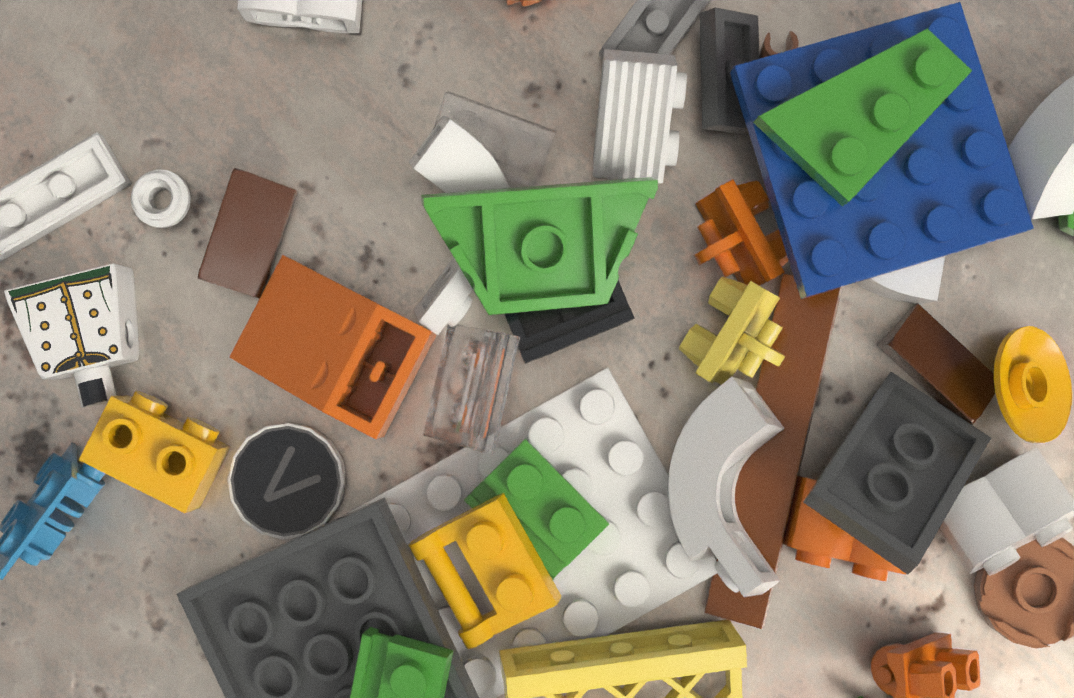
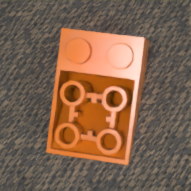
(332, 347)

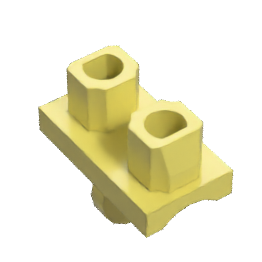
(743, 339)

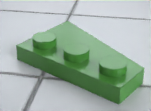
(865, 114)

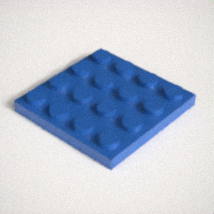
(931, 199)

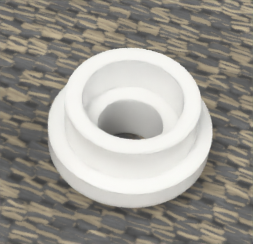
(145, 191)

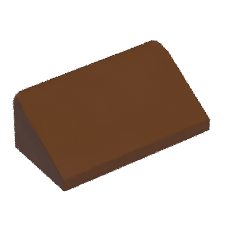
(247, 233)
(940, 364)

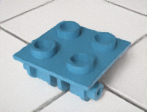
(36, 527)

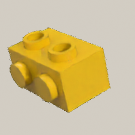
(155, 451)

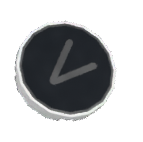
(286, 480)

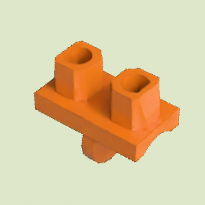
(736, 237)
(925, 668)

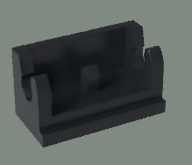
(555, 329)

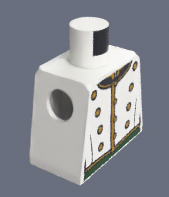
(80, 327)

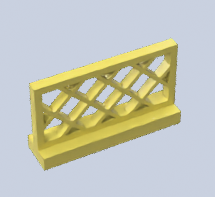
(628, 661)

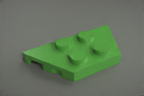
(542, 242)

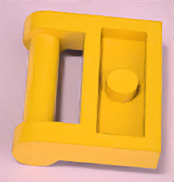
(502, 563)

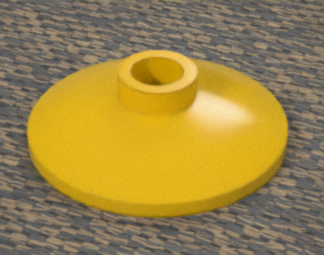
(1032, 384)

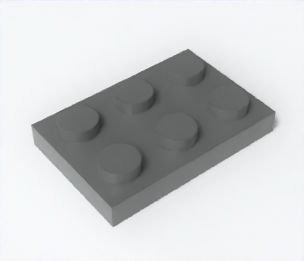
(898, 472)

